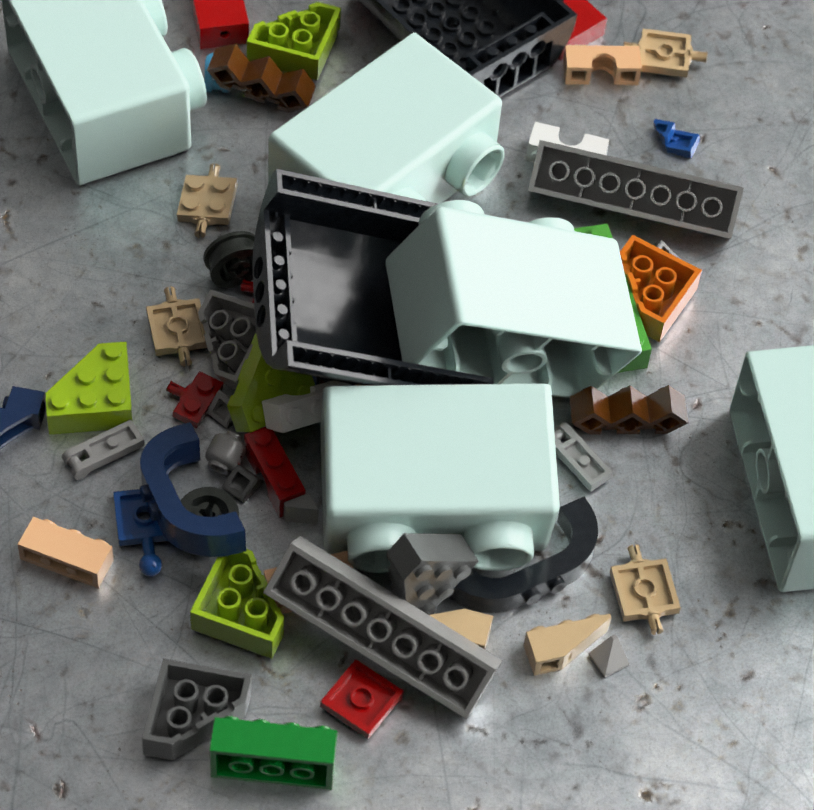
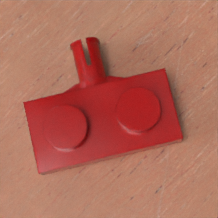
(194, 398)

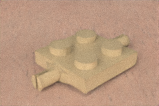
(667, 52)
(207, 200)
(176, 326)
(644, 589)

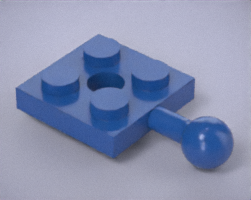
(136, 531)

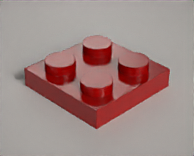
(361, 699)

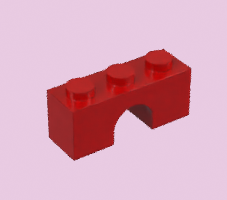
(269, 458)

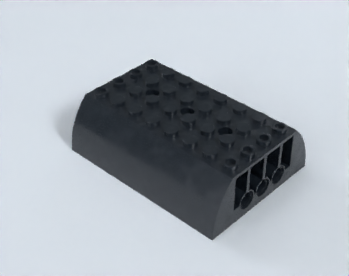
(493, 40)

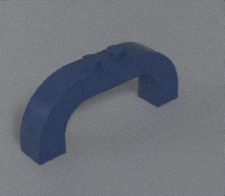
(189, 532)

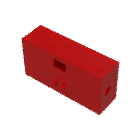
(220, 22)

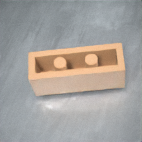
(66, 552)

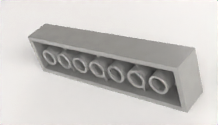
(635, 189)
(382, 626)

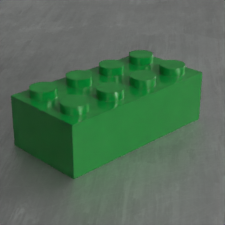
(273, 752)

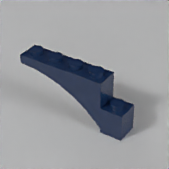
(21, 413)

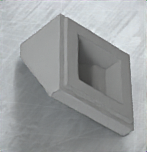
(609, 656)

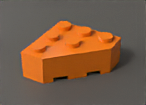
(658, 284)

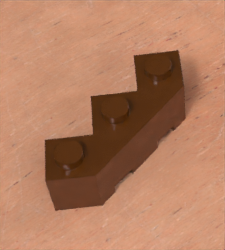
(261, 79)
(628, 410)

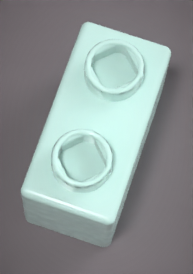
(105, 81)
(398, 127)
(512, 299)
(776, 442)
(438, 464)

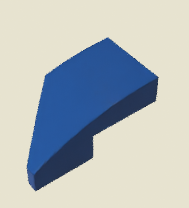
(676, 141)

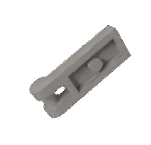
(103, 449)
(580, 458)

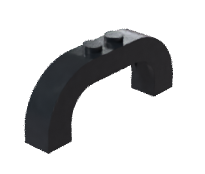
(544, 577)

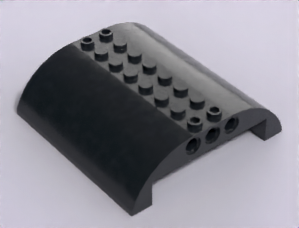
(326, 283)

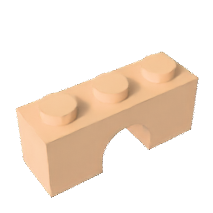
(619, 61)

